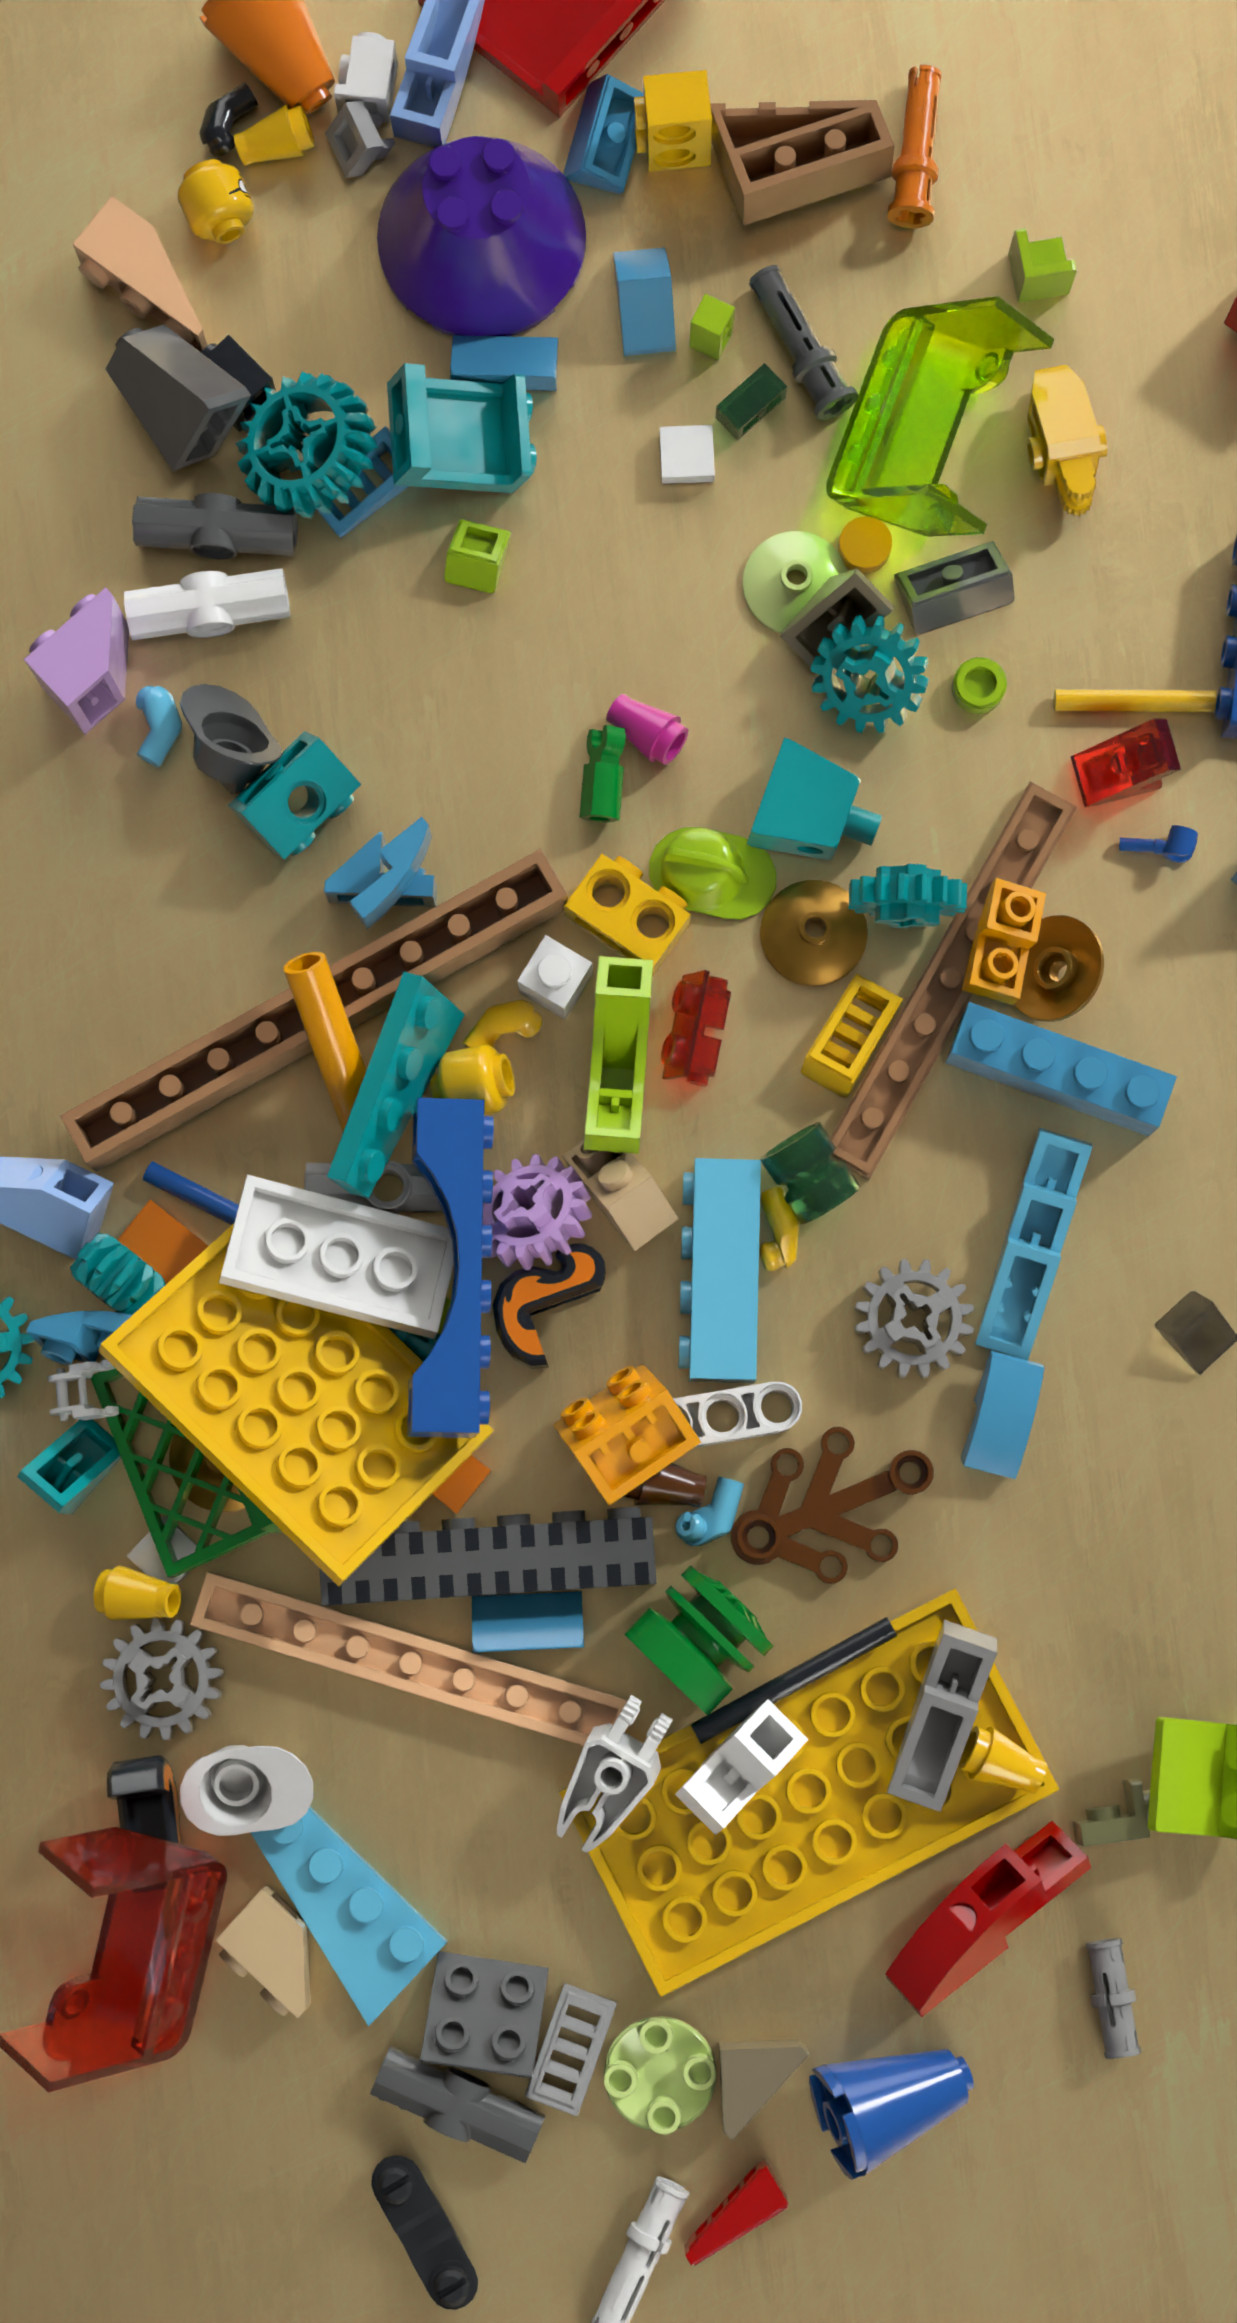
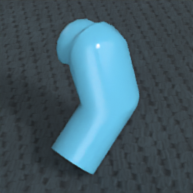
(163, 722)
(714, 1519)

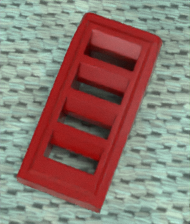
(745, 2208)

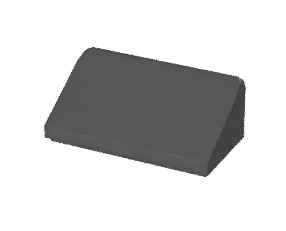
(955, 587)

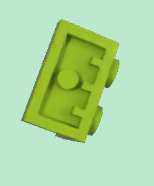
(1194, 1778)

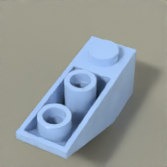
(52, 1201)

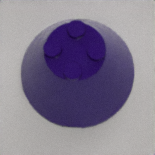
(481, 237)

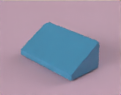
(604, 136)
(499, 357)
(527, 1621)

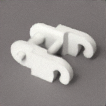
(79, 1372)

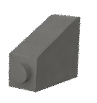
(176, 394)

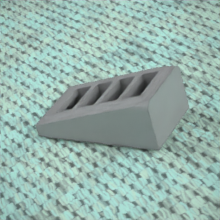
(554, 2096)

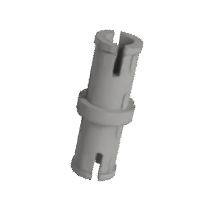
(1113, 1998)

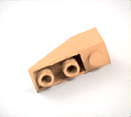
(130, 258)

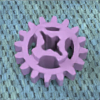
(535, 1211)

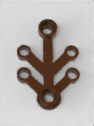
(821, 1510)

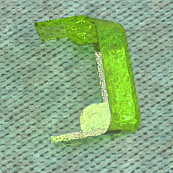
(914, 405)

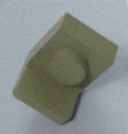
(1108, 1826)

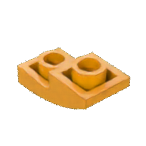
(1003, 940)

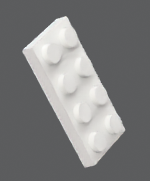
(339, 1257)

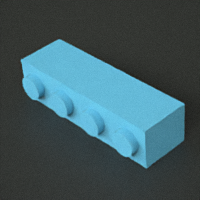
(723, 1270)

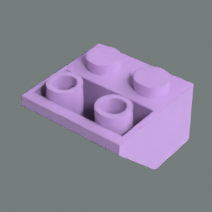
(84, 660)

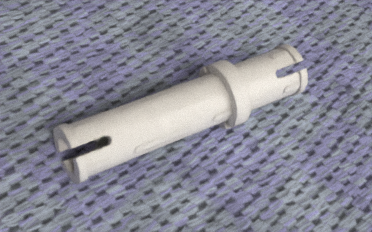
(645, 2245)

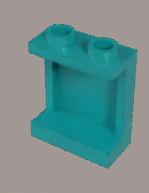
(459, 432)

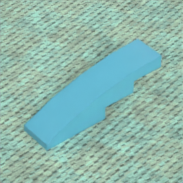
(1033, 1244)

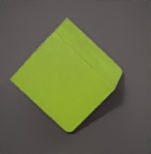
(1040, 267)

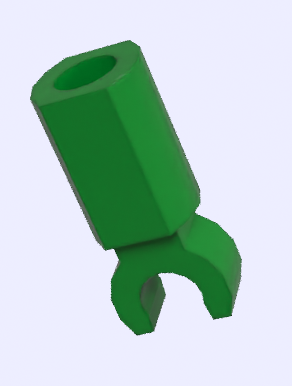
(603, 775)

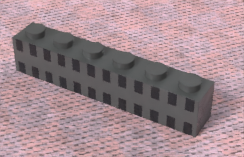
(503, 1558)

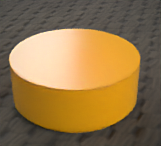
(865, 544)

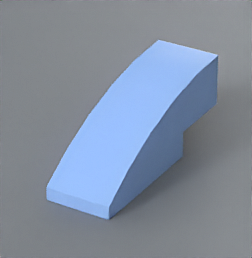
(435, 70)

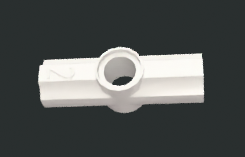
(206, 604)

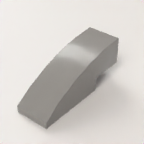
(942, 1715)

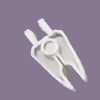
(618, 1768)

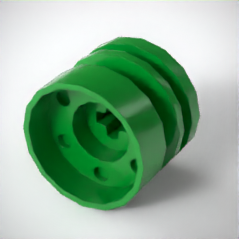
(699, 1639)

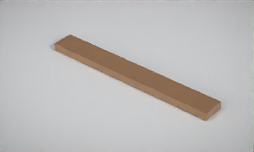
(938, 995)

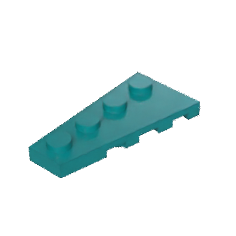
(399, 1071)

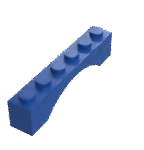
(449, 1155)

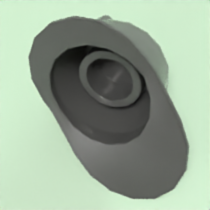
(228, 736)

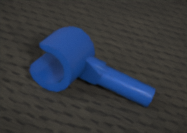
(1177, 848)

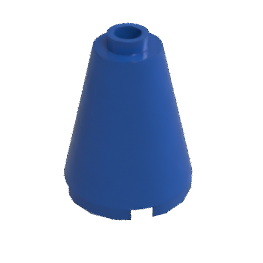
(886, 2103)

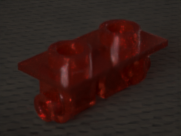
(697, 1003)

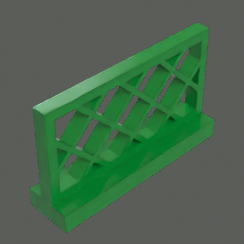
(143, 1486)

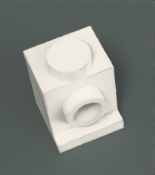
(368, 74)

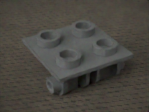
(484, 2014)

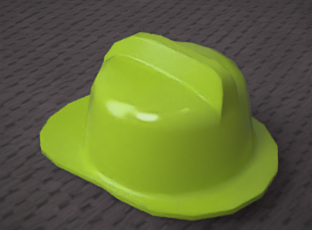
(714, 872)

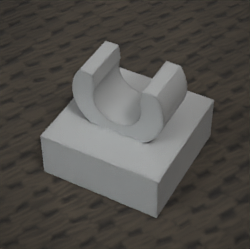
(356, 138)

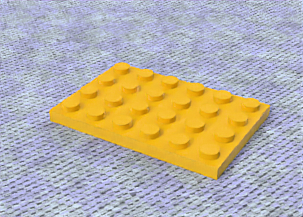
(289, 1408)

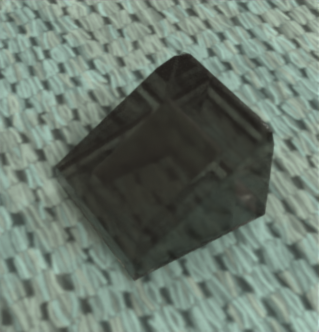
(1196, 1331)

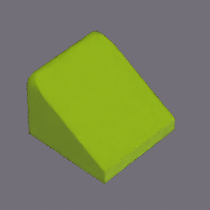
(476, 556)

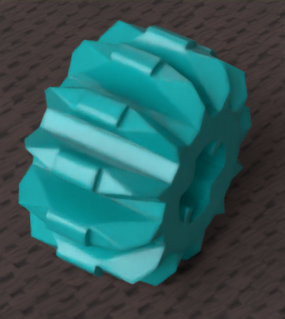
(115, 1274)

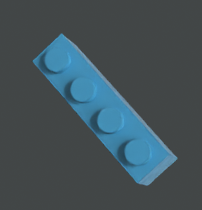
(1060, 1069)

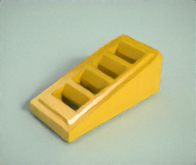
(836, 1066)

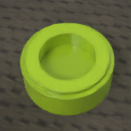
(979, 685)

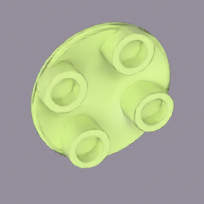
(660, 2074)

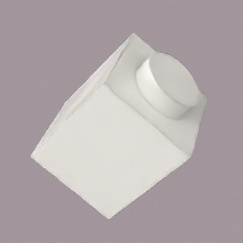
(555, 977)

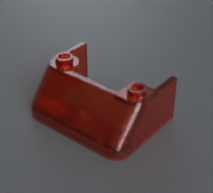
(146, 1961)

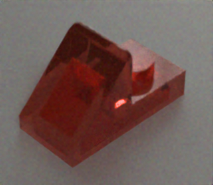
(1126, 764)

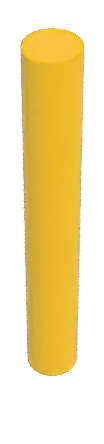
(1135, 700)

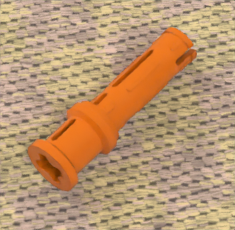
(915, 168)

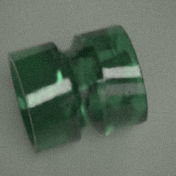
(810, 1173)

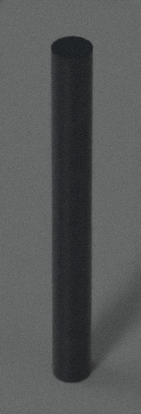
(794, 1679)

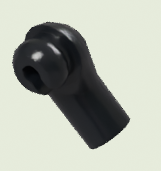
(220, 116)

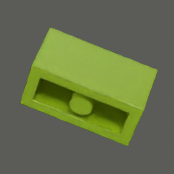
(711, 326)

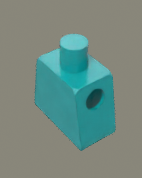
(810, 806)

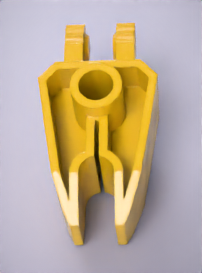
(1064, 437)

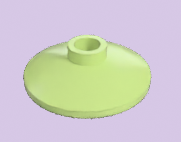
(765, 582)

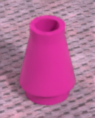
(649, 729)

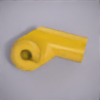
(503, 1019)

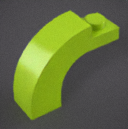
(618, 1054)

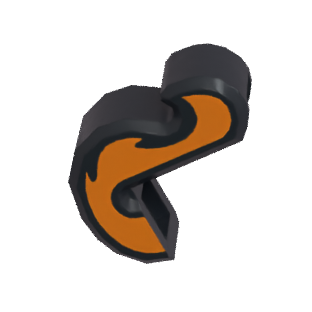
(540, 1290)
(146, 1797)

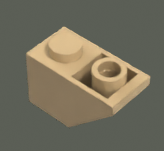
(623, 1193)
(274, 1948)

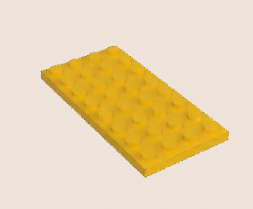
(814, 1828)

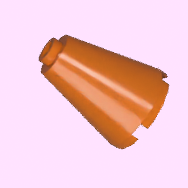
(276, 45)

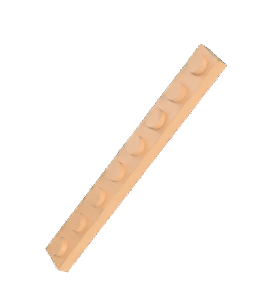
(402, 1660)

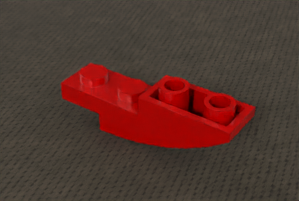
(980, 1912)

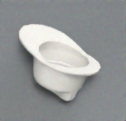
(246, 1790)

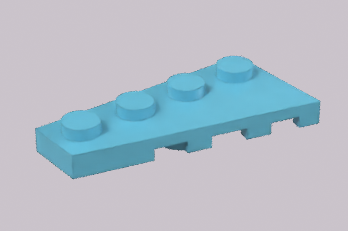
(352, 1911)

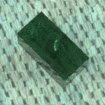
(751, 401)

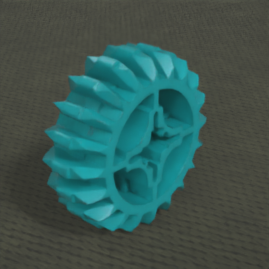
(324, 451)

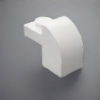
(741, 1766)

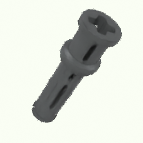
(813, 363)

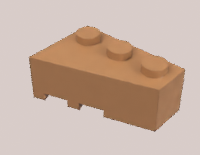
(799, 154)

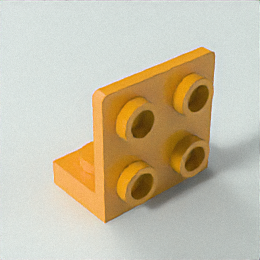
(626, 1432)

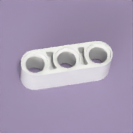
(747, 1404)

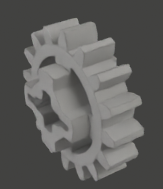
(928, 1341)
(142, 1663)

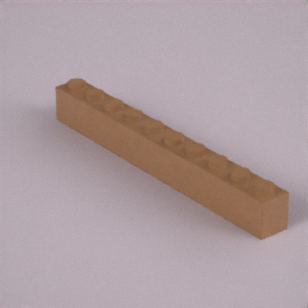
(273, 1031)

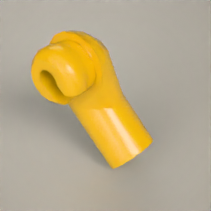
(785, 1231)

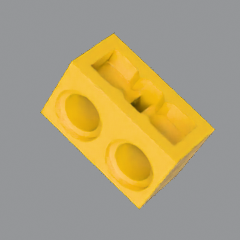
(674, 120)
(618, 924)

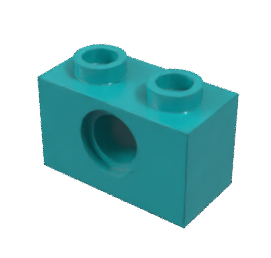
(265, 800)

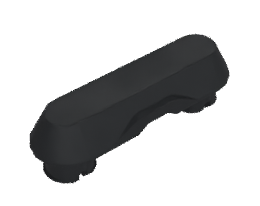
(425, 2232)

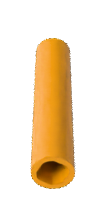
(327, 1029)

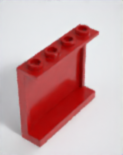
(557, 44)

